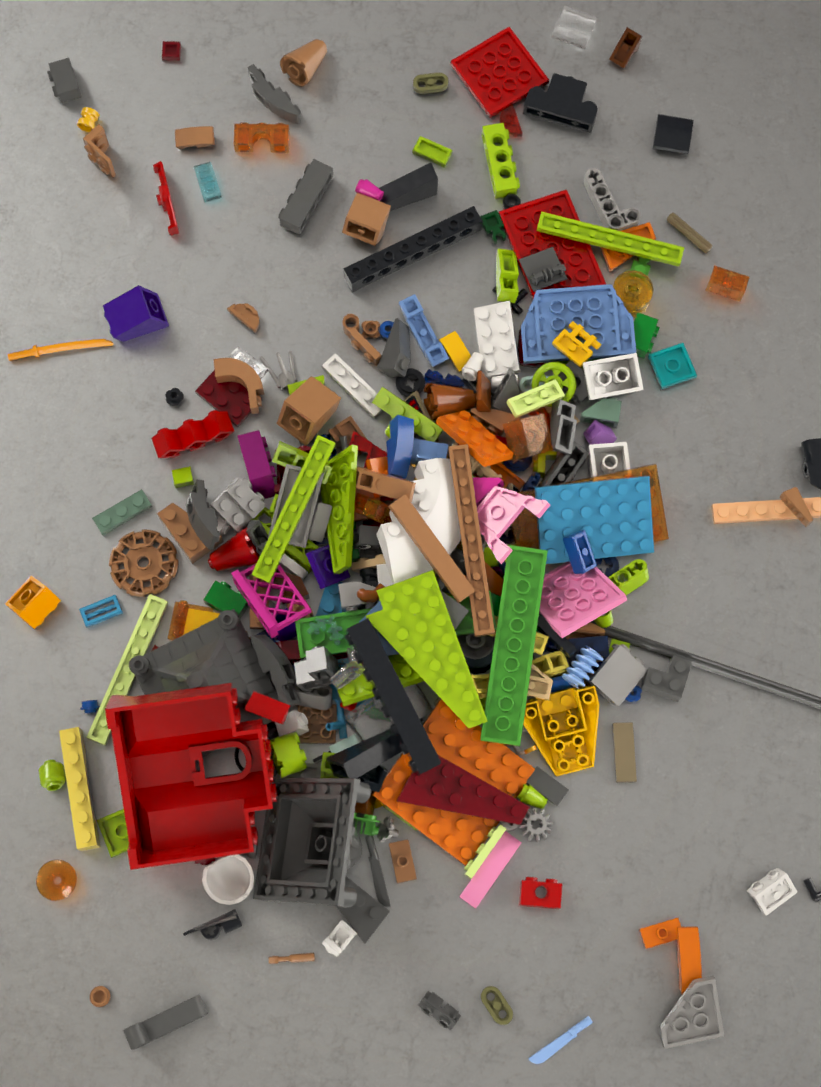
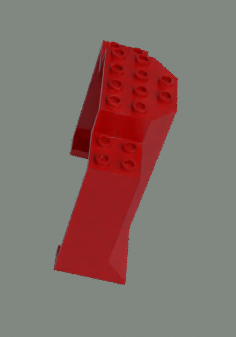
(167, 803)

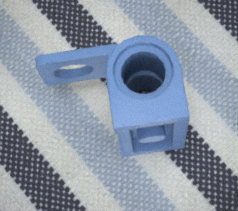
(427, 450)

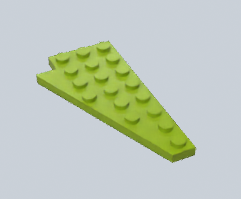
(423, 634)

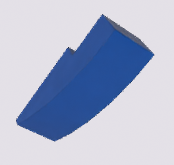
(400, 446)

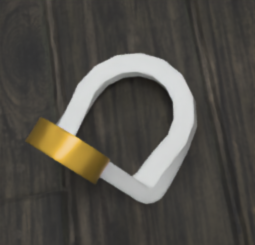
(517, 750)

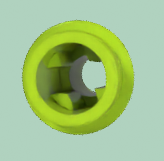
(532, 797)

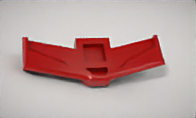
(164, 198)

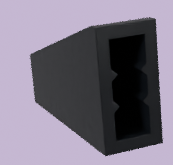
(411, 187)
(364, 755)

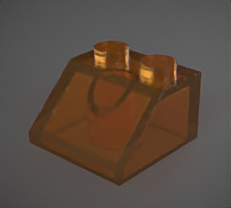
(528, 436)

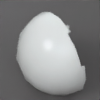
(228, 879)

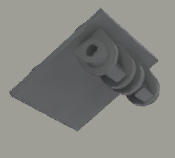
(543, 269)

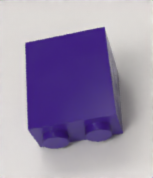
(135, 314)

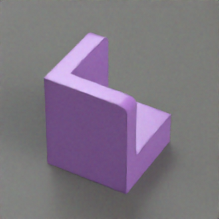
(599, 433)

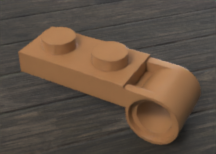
(359, 341)

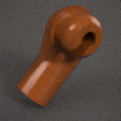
(369, 595)

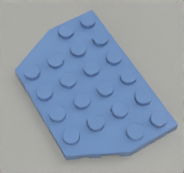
(592, 307)

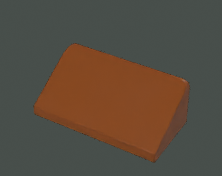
(483, 393)

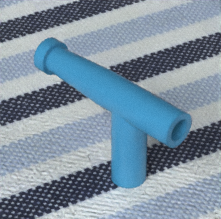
(340, 723)

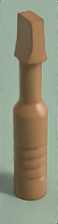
(292, 958)

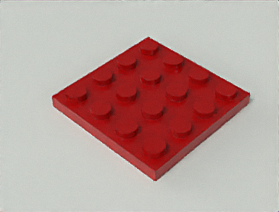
(499, 71)

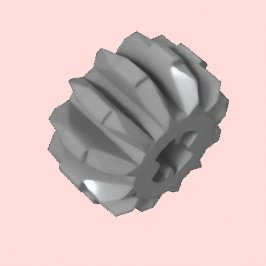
(539, 831)

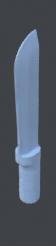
(550, 1049)

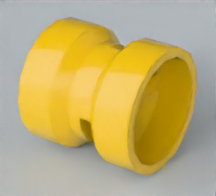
(88, 119)

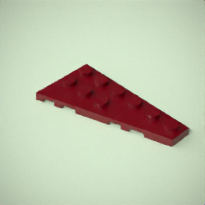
(458, 791)

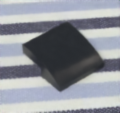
(673, 134)

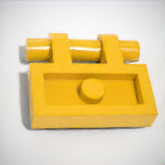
(572, 347)

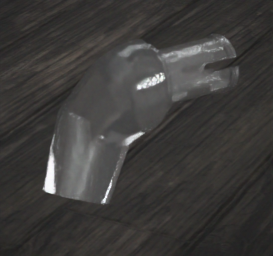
(348, 672)

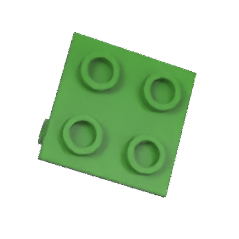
(370, 826)

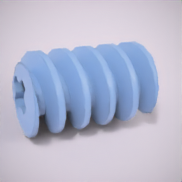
(582, 667)

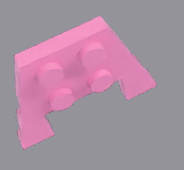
(498, 513)

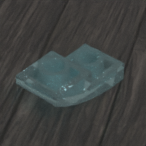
(207, 181)

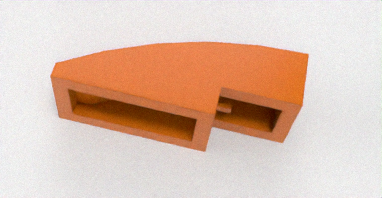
(688, 956)

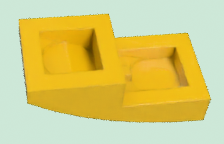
(455, 350)

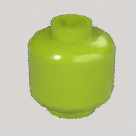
(52, 775)

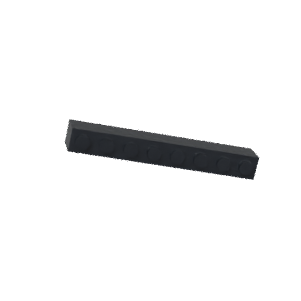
(392, 696)

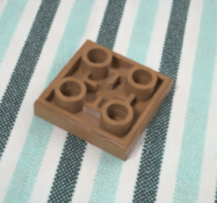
(317, 725)

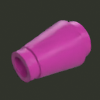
(369, 189)

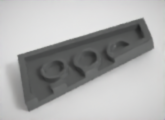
(365, 914)

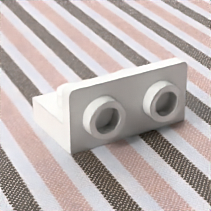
(772, 890)

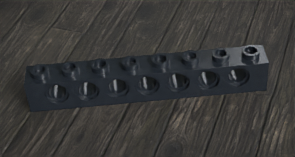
(412, 249)

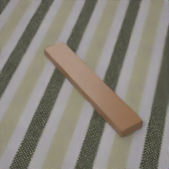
(431, 548)

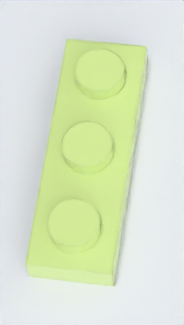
(535, 398)
(484, 850)

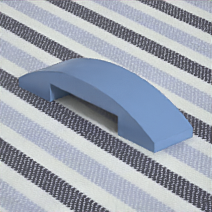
(422, 331)

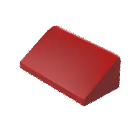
(267, 707)

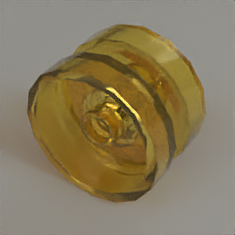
(634, 290)

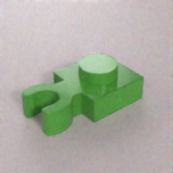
(641, 265)

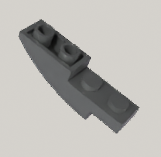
(273, 99)
(201, 516)
(275, 662)

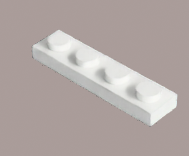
(352, 384)

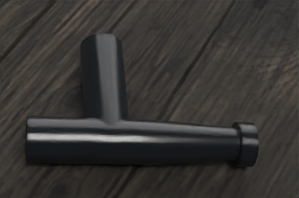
(515, 307)

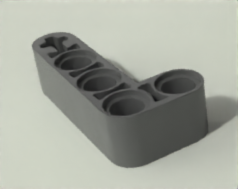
(165, 1022)

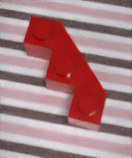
(192, 434)

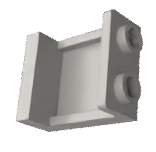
(617, 675)

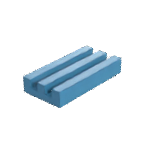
(104, 617)

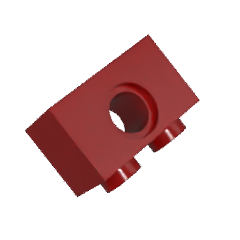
(529, 899)

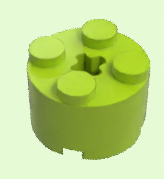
(287, 754)

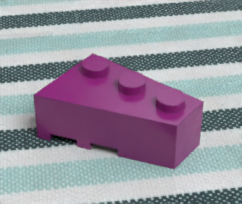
(257, 463)

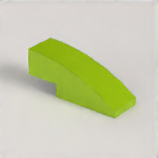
(506, 276)
(293, 456)

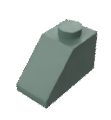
(605, 411)

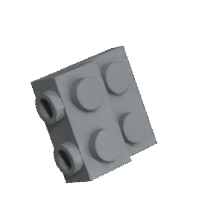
(238, 504)

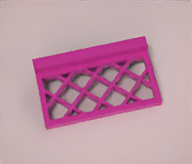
(259, 607)

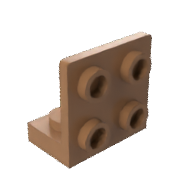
(96, 145)

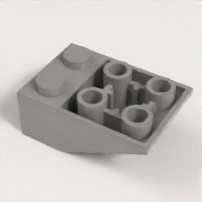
(349, 598)

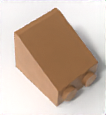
(308, 410)

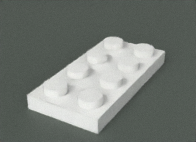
(497, 339)

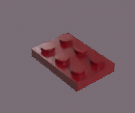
(226, 397)

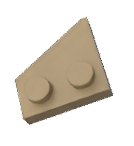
(367, 563)
(539, 684)

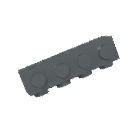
(306, 196)
(565, 466)

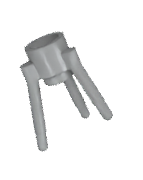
(285, 377)

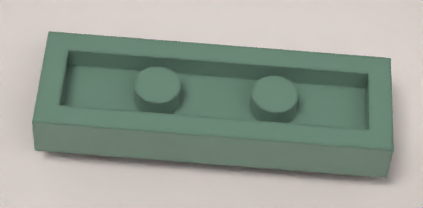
(122, 512)

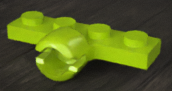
(395, 406)

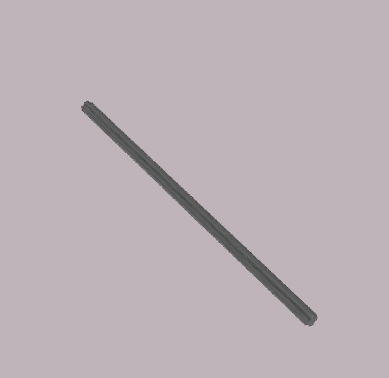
(714, 666)

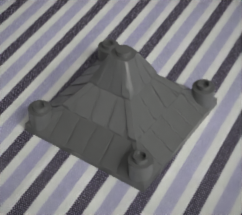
(207, 657)
(310, 841)

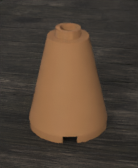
(303, 62)

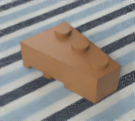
(180, 528)

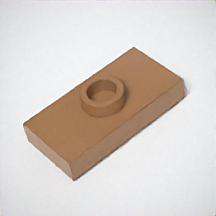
(402, 861)

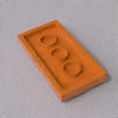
(480, 441)

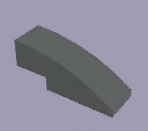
(562, 426)

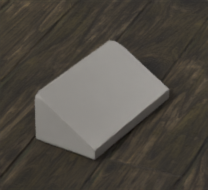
(320, 521)

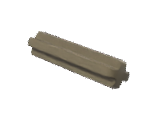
(689, 232)

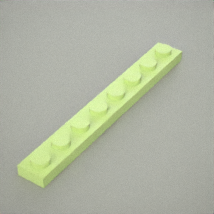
(123, 677)

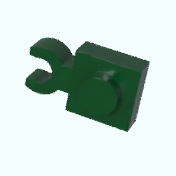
(493, 224)

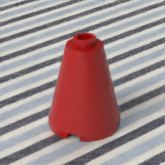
(234, 553)

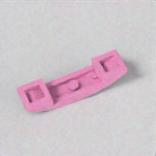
(490, 869)

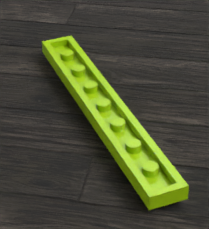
(610, 239)
(293, 509)

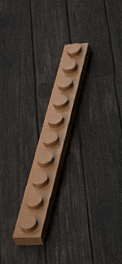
(471, 540)

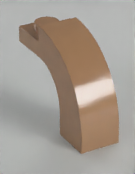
(238, 371)

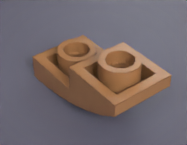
(194, 136)

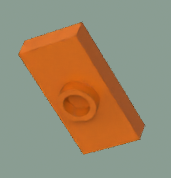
(660, 933)

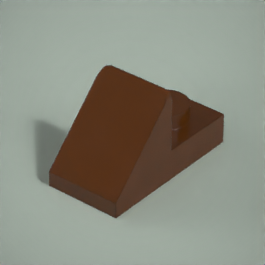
(626, 47)

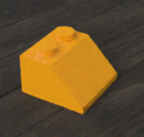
(33, 602)

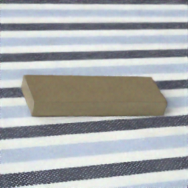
(624, 752)

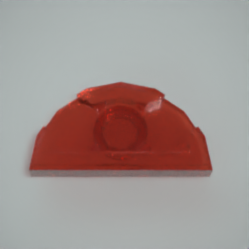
(509, 118)

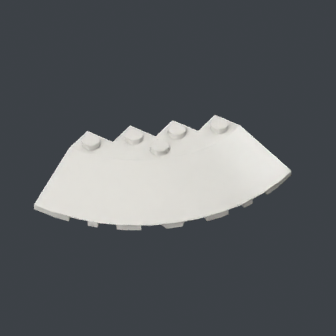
(437, 506)

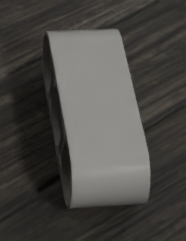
(317, 698)

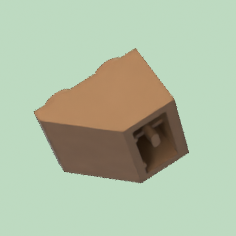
(366, 219)

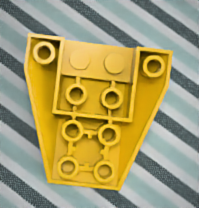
(565, 728)

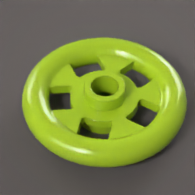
(557, 368)

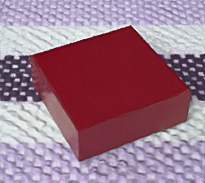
(171, 50)

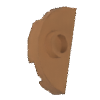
(245, 314)

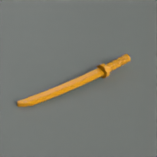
(37, 351)

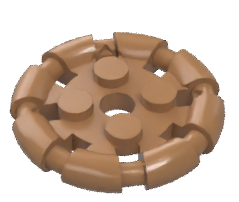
(147, 573)

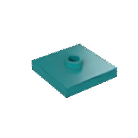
(672, 365)

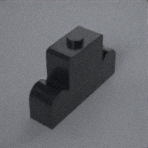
(562, 103)

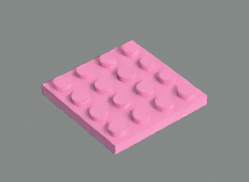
(577, 599)

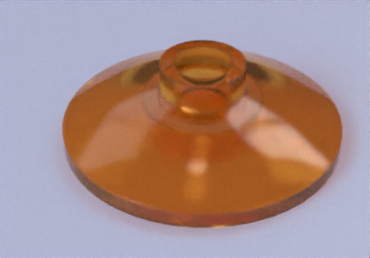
(46, 878)

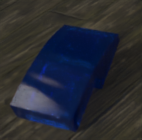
(437, 378)

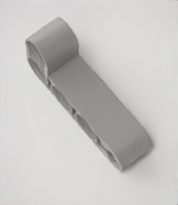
(614, 216)

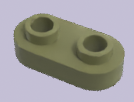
(430, 83)
(495, 1006)

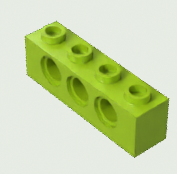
(498, 134)

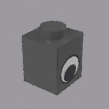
(365, 538)

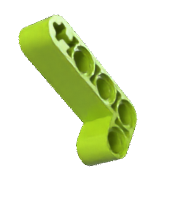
(626, 580)

